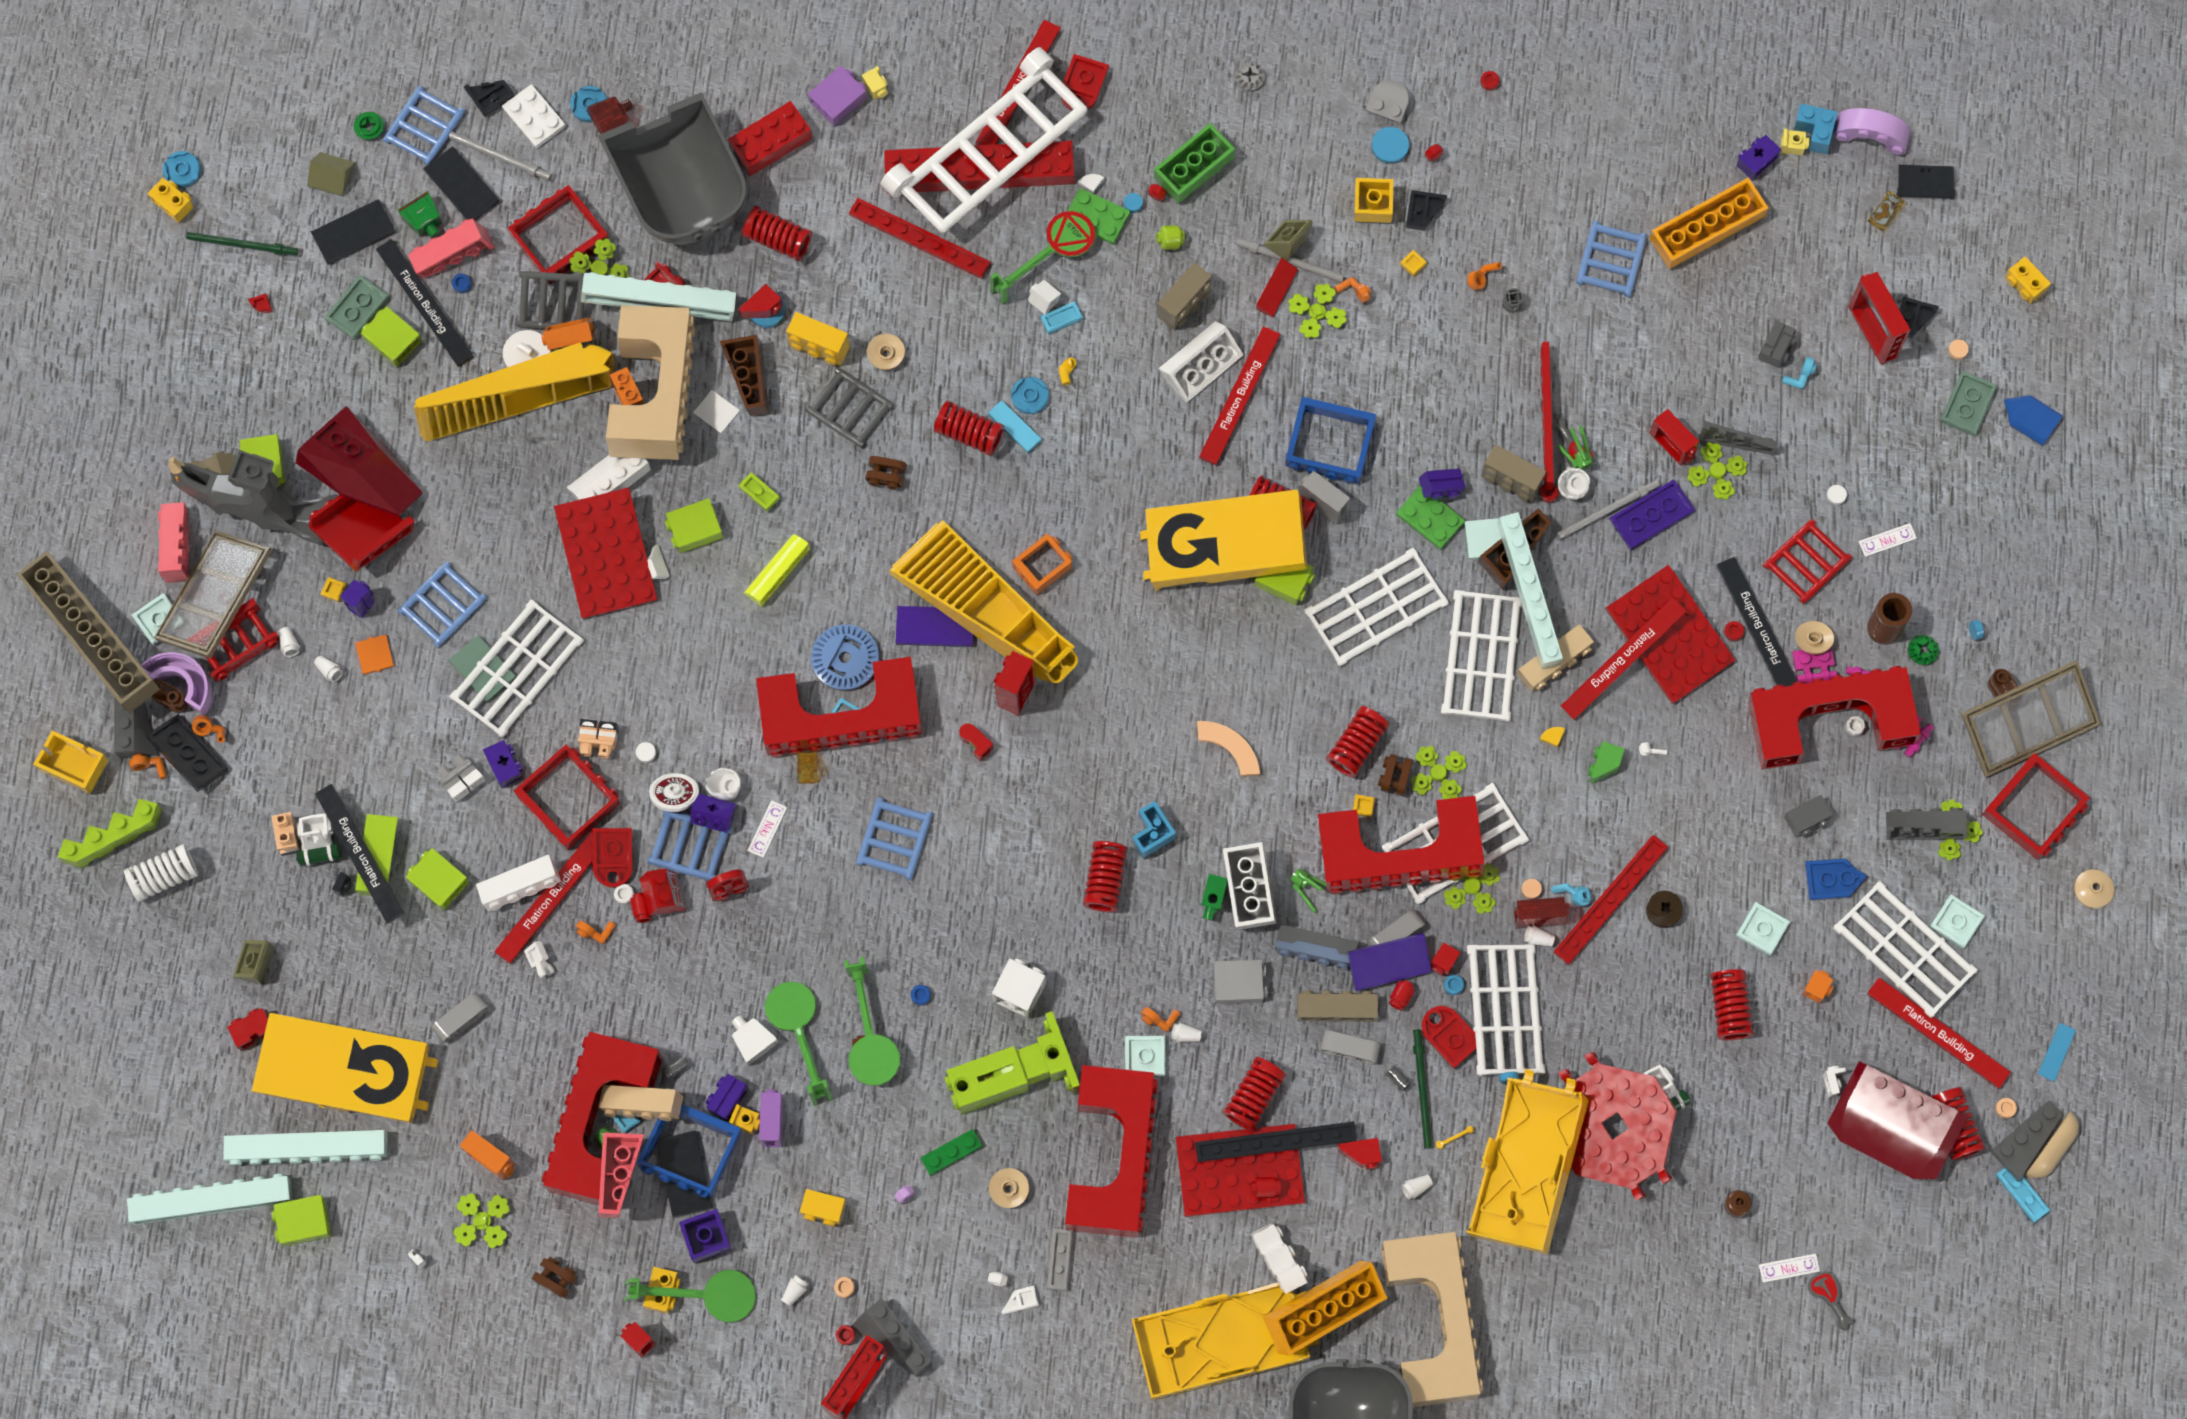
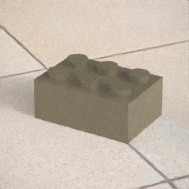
(1185, 296)
(1513, 474)

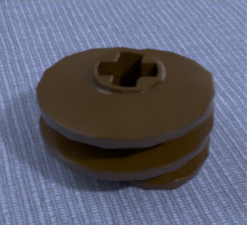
(1662, 899)

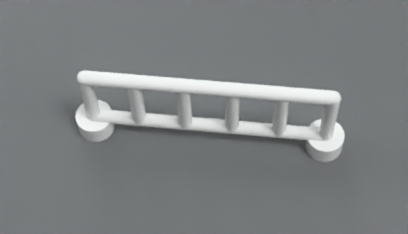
(1035, 67)

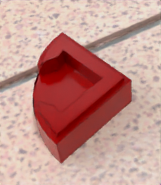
(261, 303)

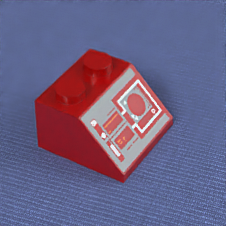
(662, 892)

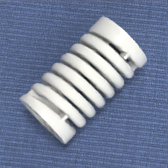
(166, 879)

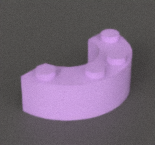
(1875, 125)
(182, 666)

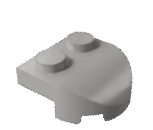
(1389, 100)

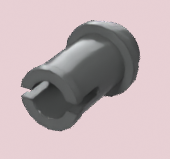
(675, 1068)
(1396, 1076)

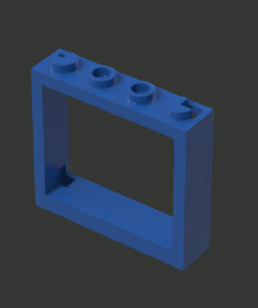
(1338, 412)
(706, 1121)

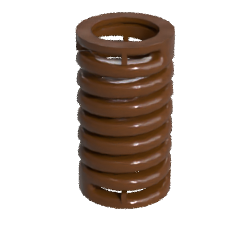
(1894, 607)

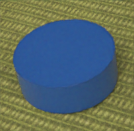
(461, 283)
(920, 995)

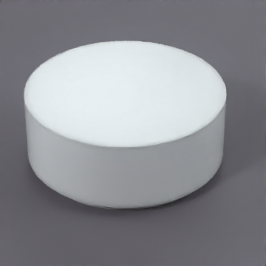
(1836, 494)
(645, 752)
(623, 894)

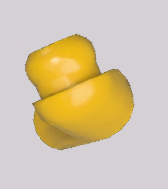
(1065, 369)

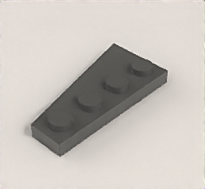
(1737, 439)
(2026, 1140)

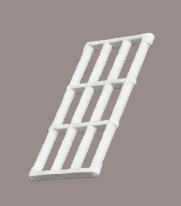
(1387, 589)
(521, 648)
(1489, 675)
(1423, 828)
(1897, 929)
(1513, 990)

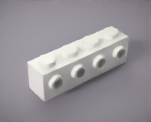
(518, 883)

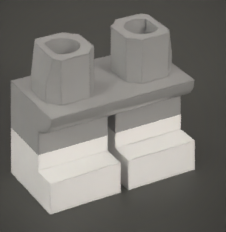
(465, 771)

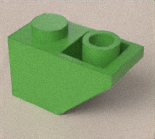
(1607, 761)

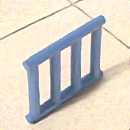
(409, 107)
(1587, 261)
(432, 582)
(869, 841)
(673, 864)

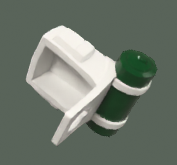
(316, 840)
(1679, 1098)

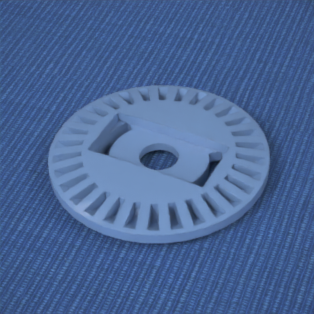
(827, 652)

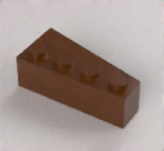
(748, 370)
(1495, 558)

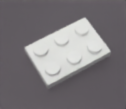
(533, 116)

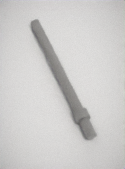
(532, 169)
(1255, 247)
(1641, 492)

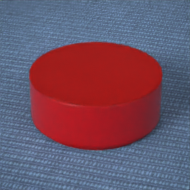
(1489, 80)
(1734, 631)

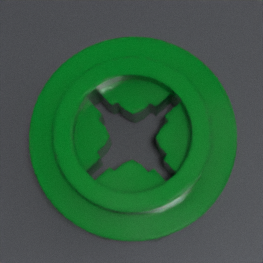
(361, 122)
(1925, 658)

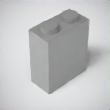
(1329, 499)
(1239, 981)

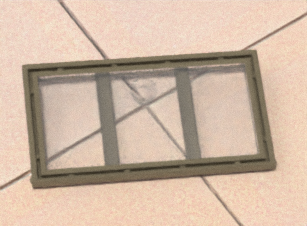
(213, 594)
(2030, 718)

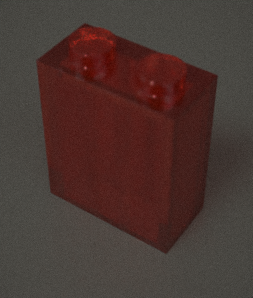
(1541, 912)

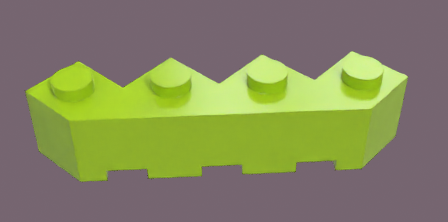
(120, 831)

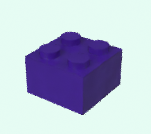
(705, 1236)

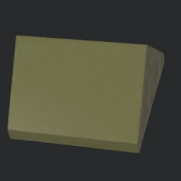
(330, 173)
(1288, 237)
(254, 961)

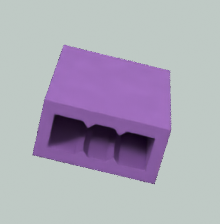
(837, 95)
(771, 1119)

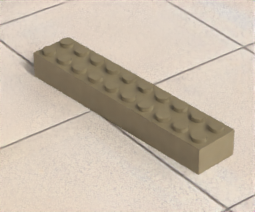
(88, 632)

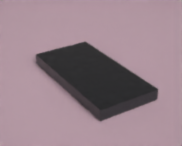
(461, 184)
(353, 231)
(187, 753)
(683, 1157)

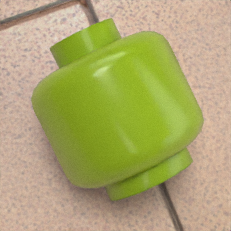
(1170, 237)

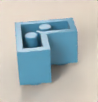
(1819, 123)
(1157, 831)

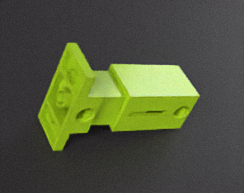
(1011, 1071)

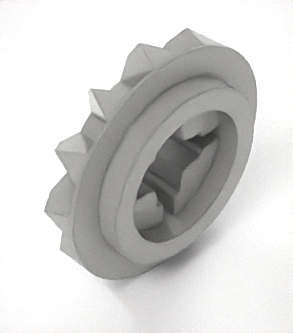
(1243, 81)

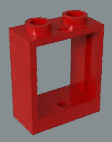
(1674, 437)

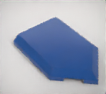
(2032, 417)
(1832, 879)

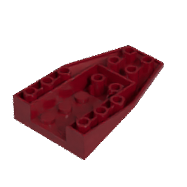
(358, 465)

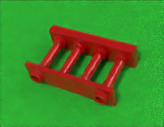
(247, 610)

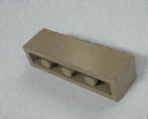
(1337, 1007)

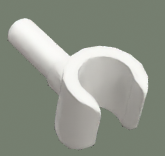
(1645, 750)

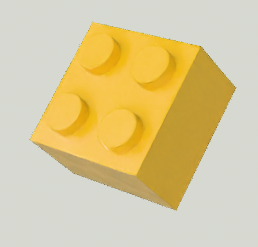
(1373, 200)

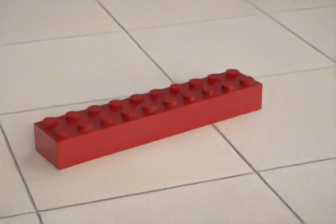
(1048, 168)

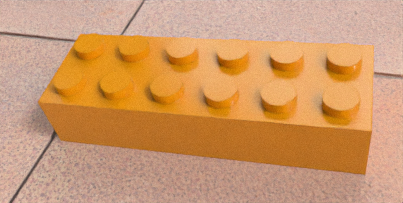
(1708, 223)
(1325, 1307)

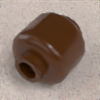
(1742, 1199)

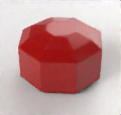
(1433, 152)
(1157, 192)
(1549, 495)
(845, 1334)

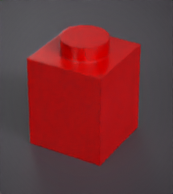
(1444, 959)

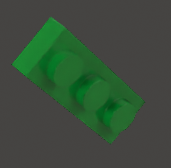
(951, 1152)

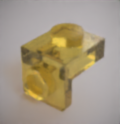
(807, 768)

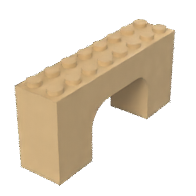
(658, 426)
(1437, 1264)

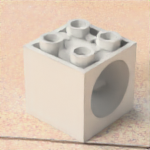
(1019, 987)

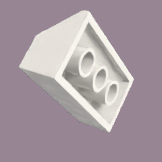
(1201, 361)
(609, 476)

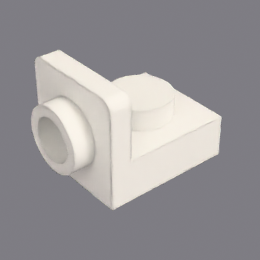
(1832, 1084)

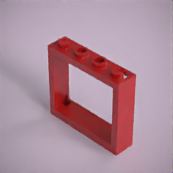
(546, 207)
(1884, 347)
(565, 752)
(2014, 833)
(854, 1378)

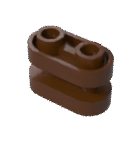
(876, 478)
(2001, 682)
(169, 697)
(1386, 780)
(551, 1266)

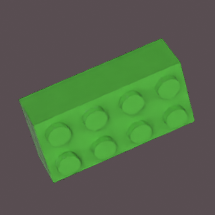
(1194, 163)

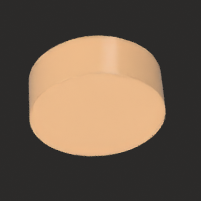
(1958, 349)
(1531, 889)
(2006, 1108)
(844, 1287)

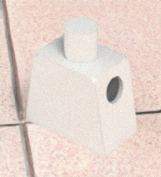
(752, 1039)

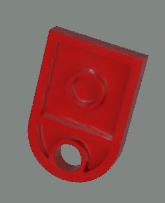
(1085, 79)
(612, 854)
(727, 884)
(1450, 1036)

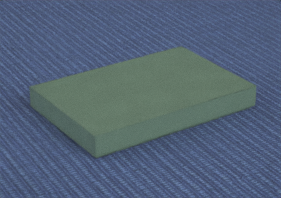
(357, 307)
(1968, 403)
(466, 661)

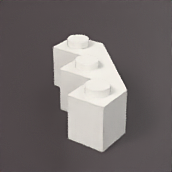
(1279, 1257)

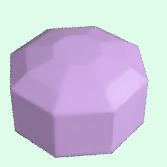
(904, 1194)

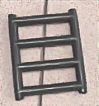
(544, 277)
(844, 430)

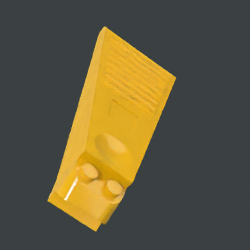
(515, 390)
(981, 601)

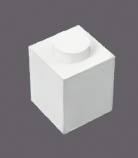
(1043, 296)

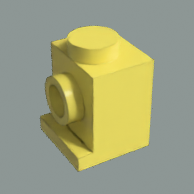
(875, 83)
(1788, 143)

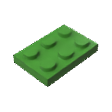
(1105, 216)
(1430, 518)

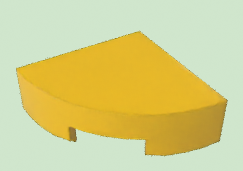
(1552, 736)

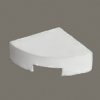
(1091, 182)
(417, 1258)

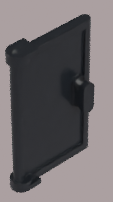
(1924, 183)

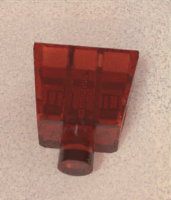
(609, 113)

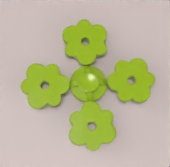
(599, 266)
(1317, 311)
(1717, 471)
(1438, 772)
(1950, 843)
(1473, 886)
(481, 1220)

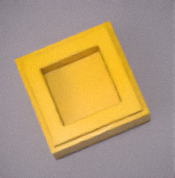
(1413, 263)
(333, 589)
(1364, 805)

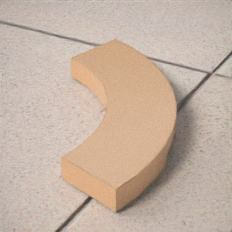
(1233, 743)

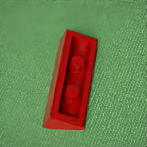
(1276, 288)

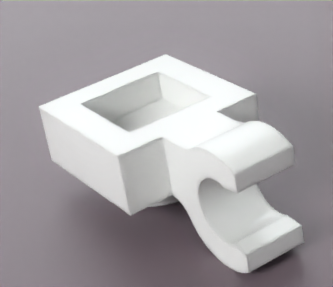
(537, 958)

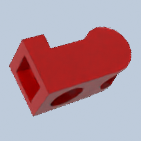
(971, 735)

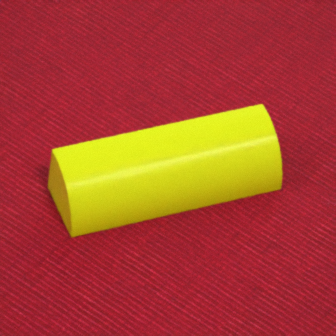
(777, 570)

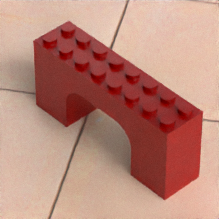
(1879, 694)
(793, 730)
(1451, 856)
(603, 1062)
(1117, 1206)

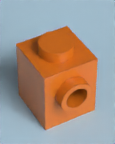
(1818, 986)

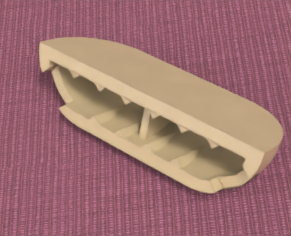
(2054, 1148)

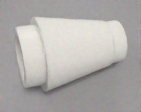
(288, 642)
(329, 669)
(1537, 936)
(1185, 1033)
(1416, 1186)
(794, 1290)

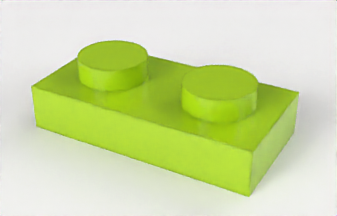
(758, 492)

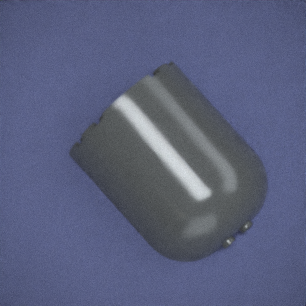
(678, 172)
(1350, 1392)

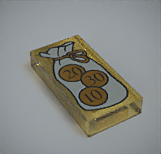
(1886, 211)

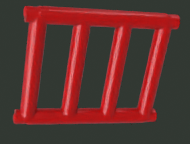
(1797, 539)

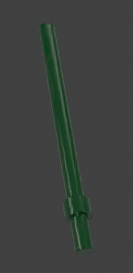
(278, 249)
(1418, 1051)

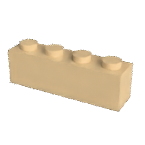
(1571, 645)
(640, 1102)

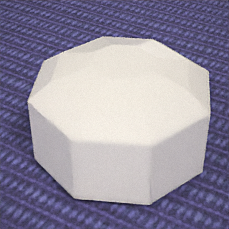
(1855, 726)
(997, 1279)

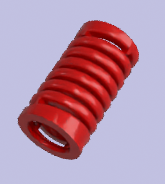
(776, 233)
(971, 423)
(1263, 486)
(1357, 741)
(1105, 876)
(1734, 1004)
(1258, 1094)
(1961, 1148)

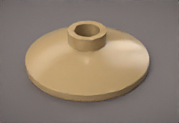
(885, 343)
(1817, 632)
(2090, 897)
(1005, 1178)

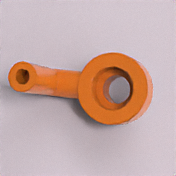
(1477, 279)
(1361, 291)
(203, 730)
(142, 762)
(586, 930)
(1151, 1017)

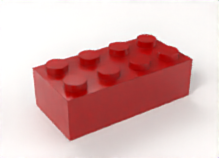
(770, 138)
(1014, 682)

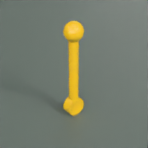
(1440, 1144)

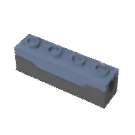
(1314, 946)

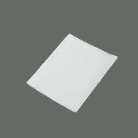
(716, 411)

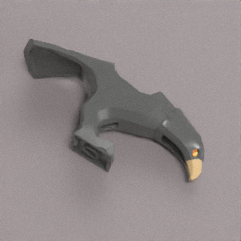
(248, 493)

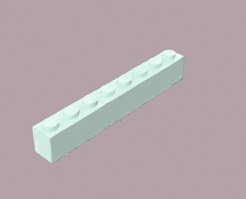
(629, 291)
(1529, 590)
(305, 1146)
(209, 1200)

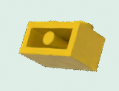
(170, 199)
(2027, 280)
(822, 1207)
(663, 1279)

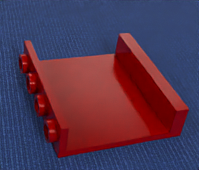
(357, 530)

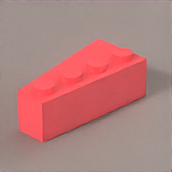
(450, 248)
(173, 542)
(617, 1166)

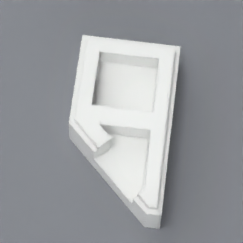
(656, 564)
(1021, 1300)

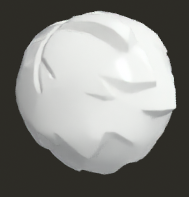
(1573, 483)
(723, 784)

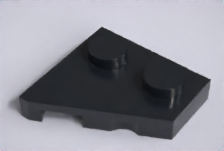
(489, 95)
(1423, 208)
(1916, 313)

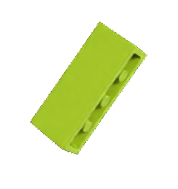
(379, 837)

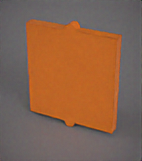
(374, 654)

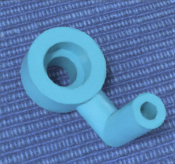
(1808, 368)
(1579, 895)

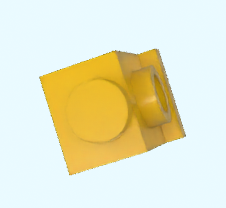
(750, 1126)

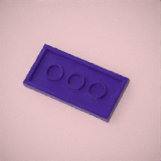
(1652, 514)
(929, 628)
(1389, 961)

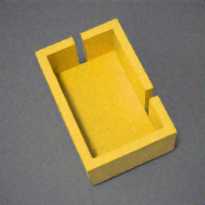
(817, 339)
(71, 762)

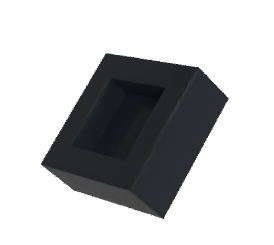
(341, 884)

